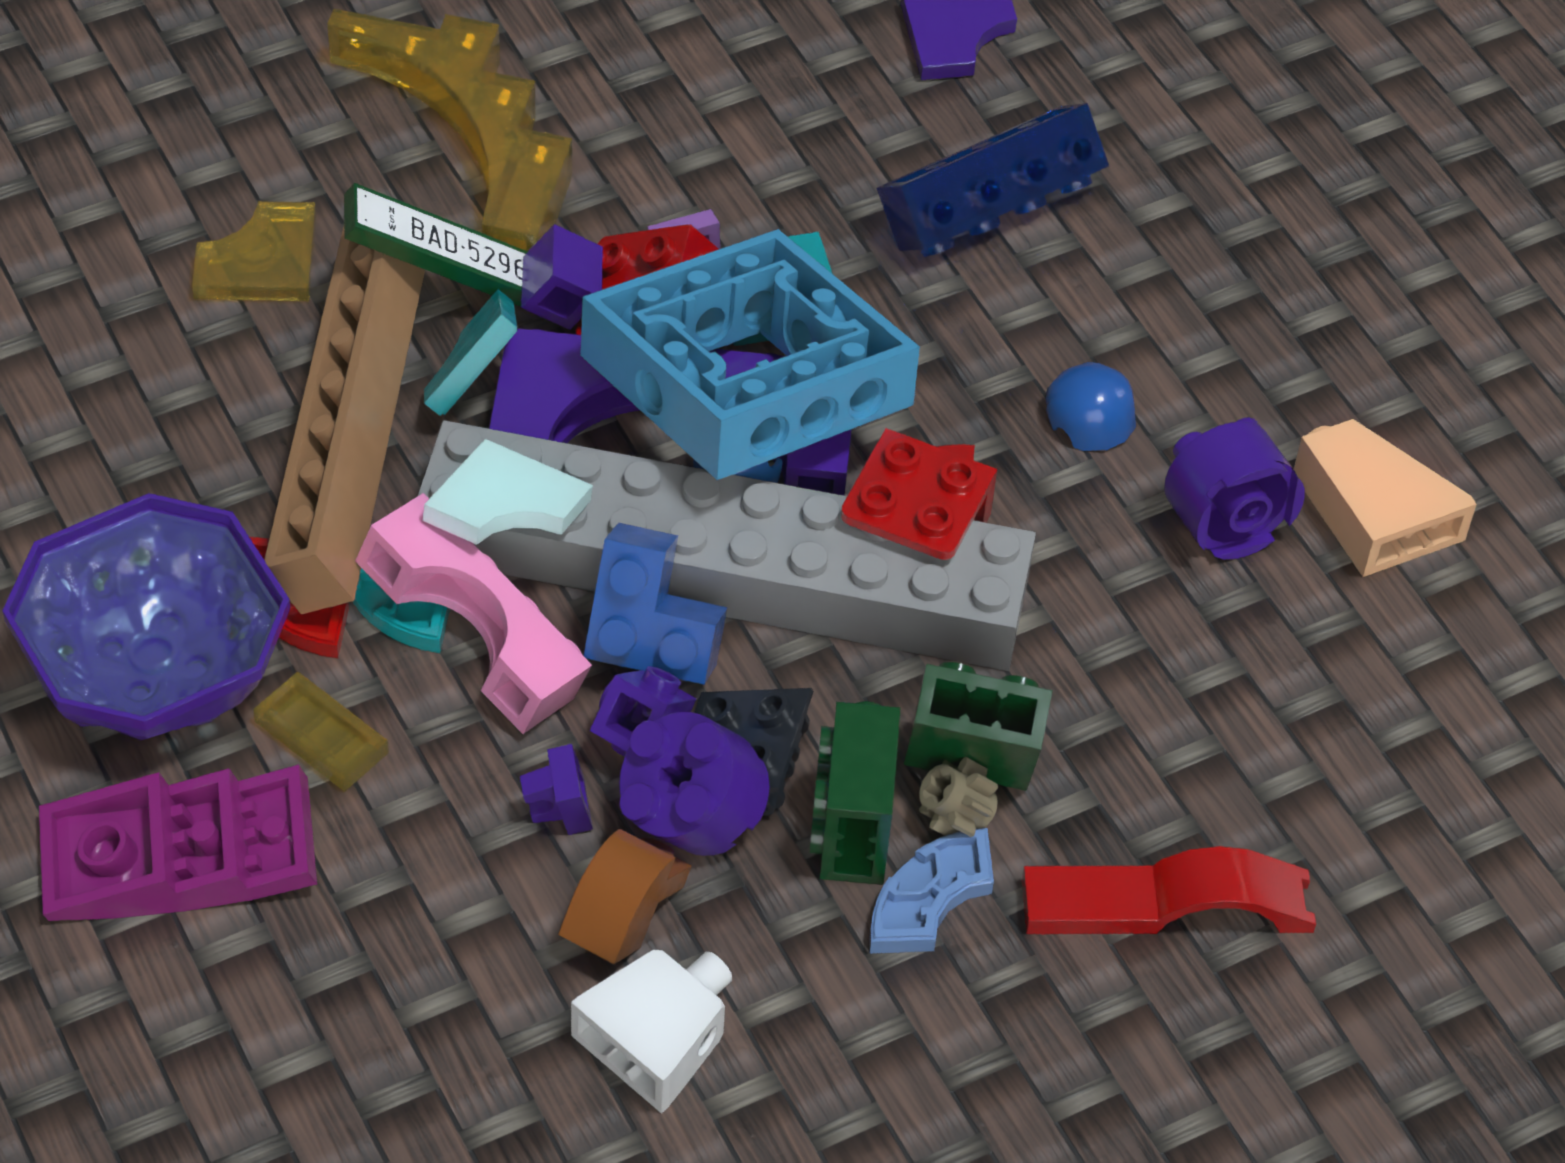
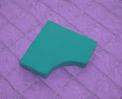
(472, 353)

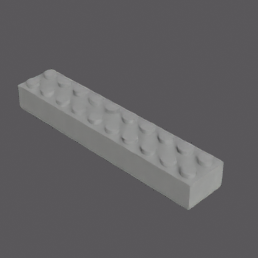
(767, 552)

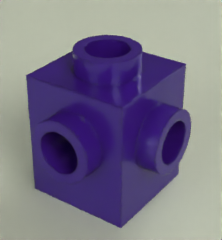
(629, 702)

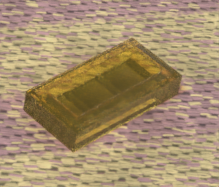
(321, 731)

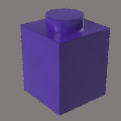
(559, 274)

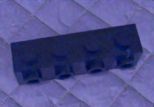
(993, 178)

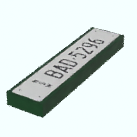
(432, 242)

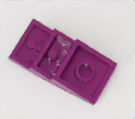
(176, 845)

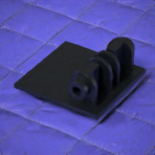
(770, 722)

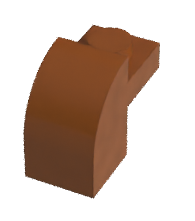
(621, 894)

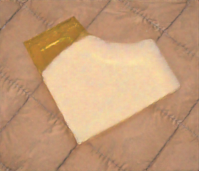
(263, 259)

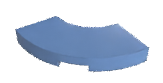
(927, 889)

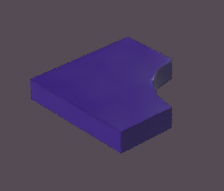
(951, 32)

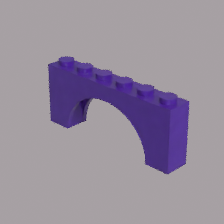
(556, 394)

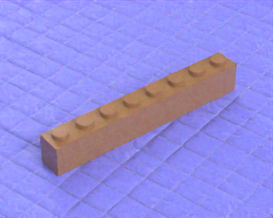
(343, 427)

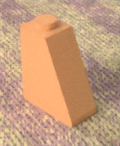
(1379, 498)

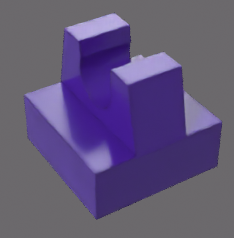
(558, 791)

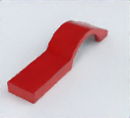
(1153, 895)

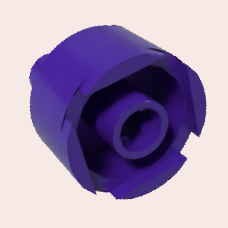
(1232, 488)
(692, 783)

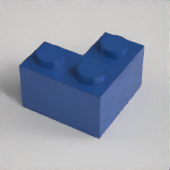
(638, 621)

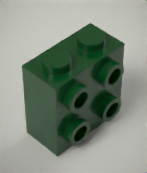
(979, 719)
(855, 792)

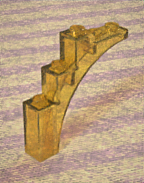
(491, 111)

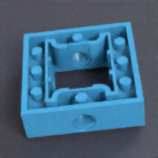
(838, 370)

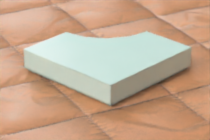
(505, 491)

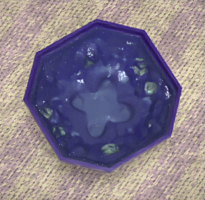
(147, 616)

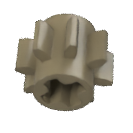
(958, 797)

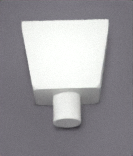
(654, 1022)

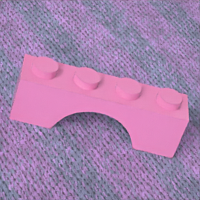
(530, 660)

